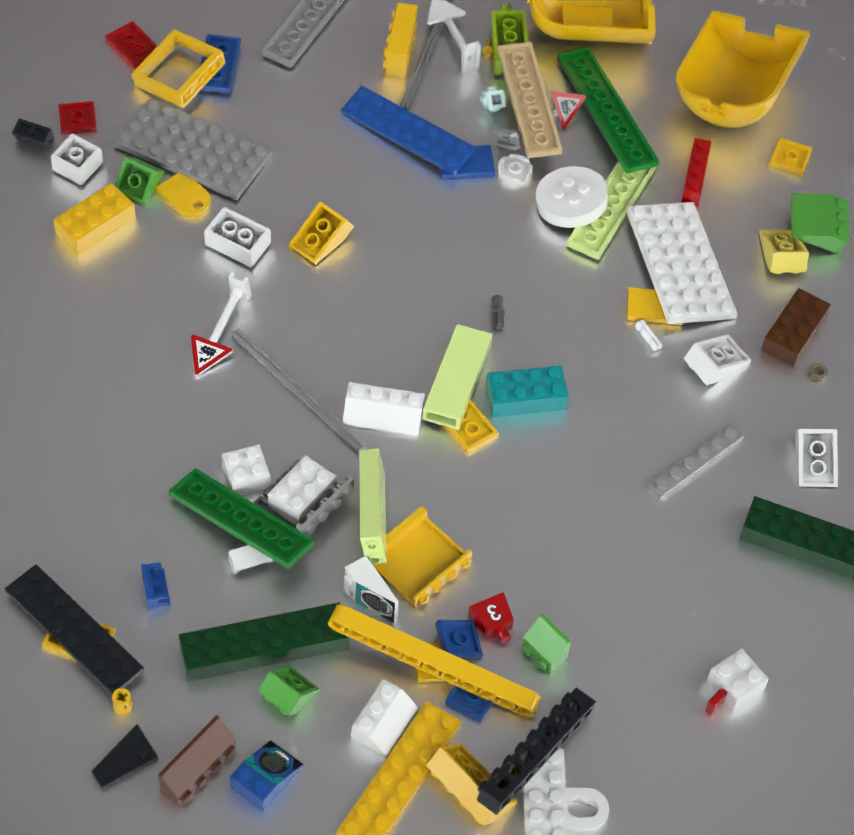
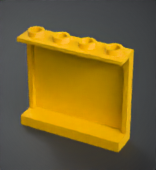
(420, 558)

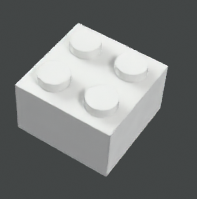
(76, 159)
(246, 470)
(739, 678)

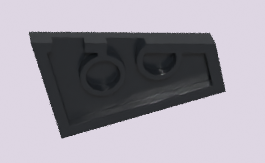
(125, 759)

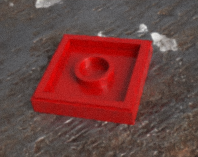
(77, 117)

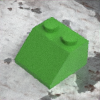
(138, 179)
(546, 644)
(288, 690)

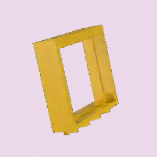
(193, 84)

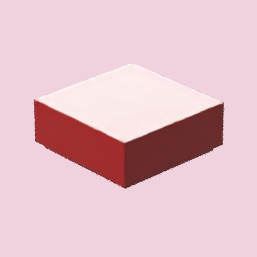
(716, 701)

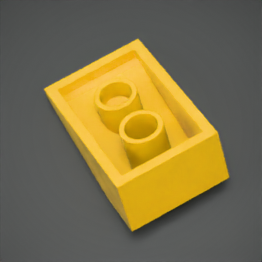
(320, 233)

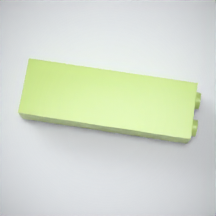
(457, 377)
(372, 506)

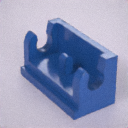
(155, 585)

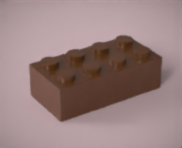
(796, 327)

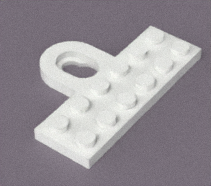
(547, 802)

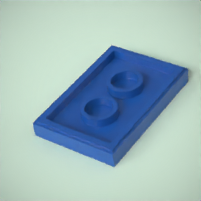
(478, 164)

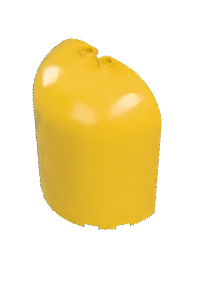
(631, 21)
(736, 73)

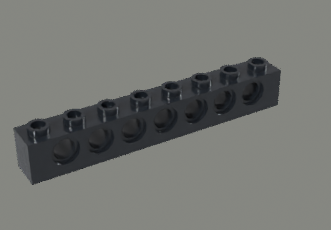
(535, 751)

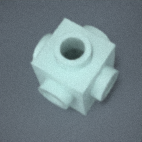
(499, 99)

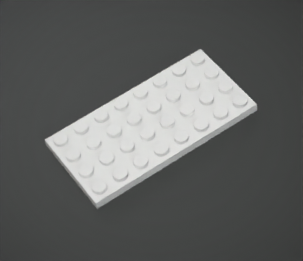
(681, 263)

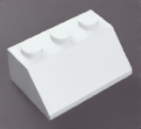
(384, 719)

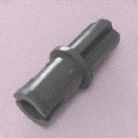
(497, 312)

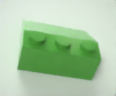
(820, 220)

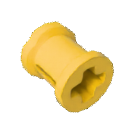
(120, 702)

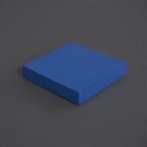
(459, 638)
(468, 703)

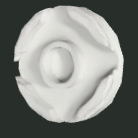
(515, 169)

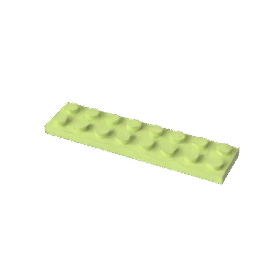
(622, 192)

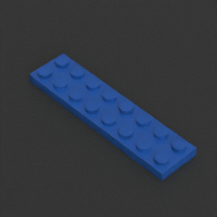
(408, 130)

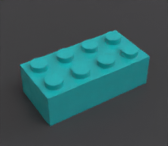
(526, 390)

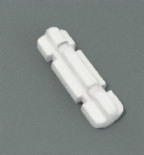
(648, 335)

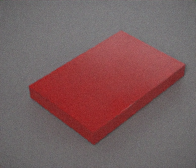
(131, 44)

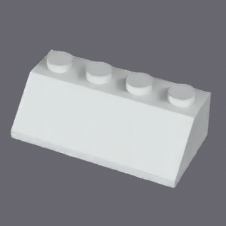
(383, 409)

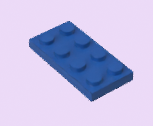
(223, 79)

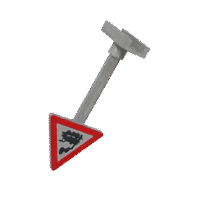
(564, 108)

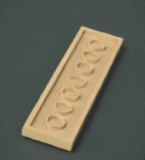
(529, 100)

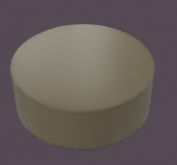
(818, 372)

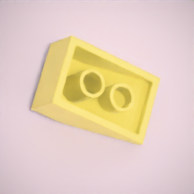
(783, 252)

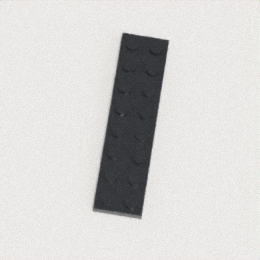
(74, 630)

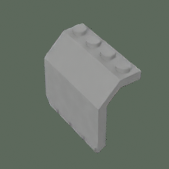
(321, 513)

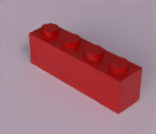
(696, 171)

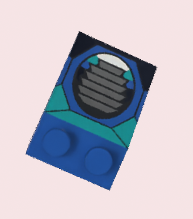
(264, 774)

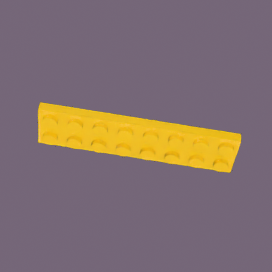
(401, 773)

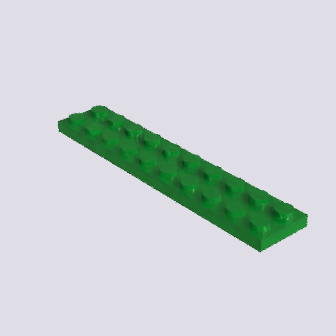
(608, 110)

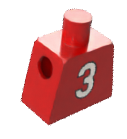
(493, 617)

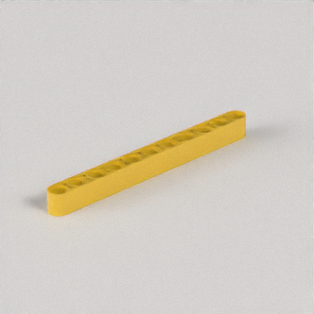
(434, 661)

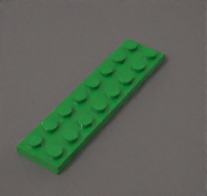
(241, 518)

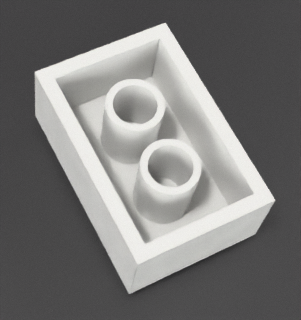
(237, 237)
(301, 490)

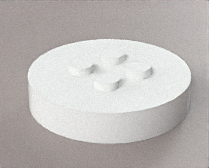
(571, 196)

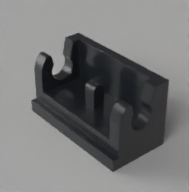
(33, 132)

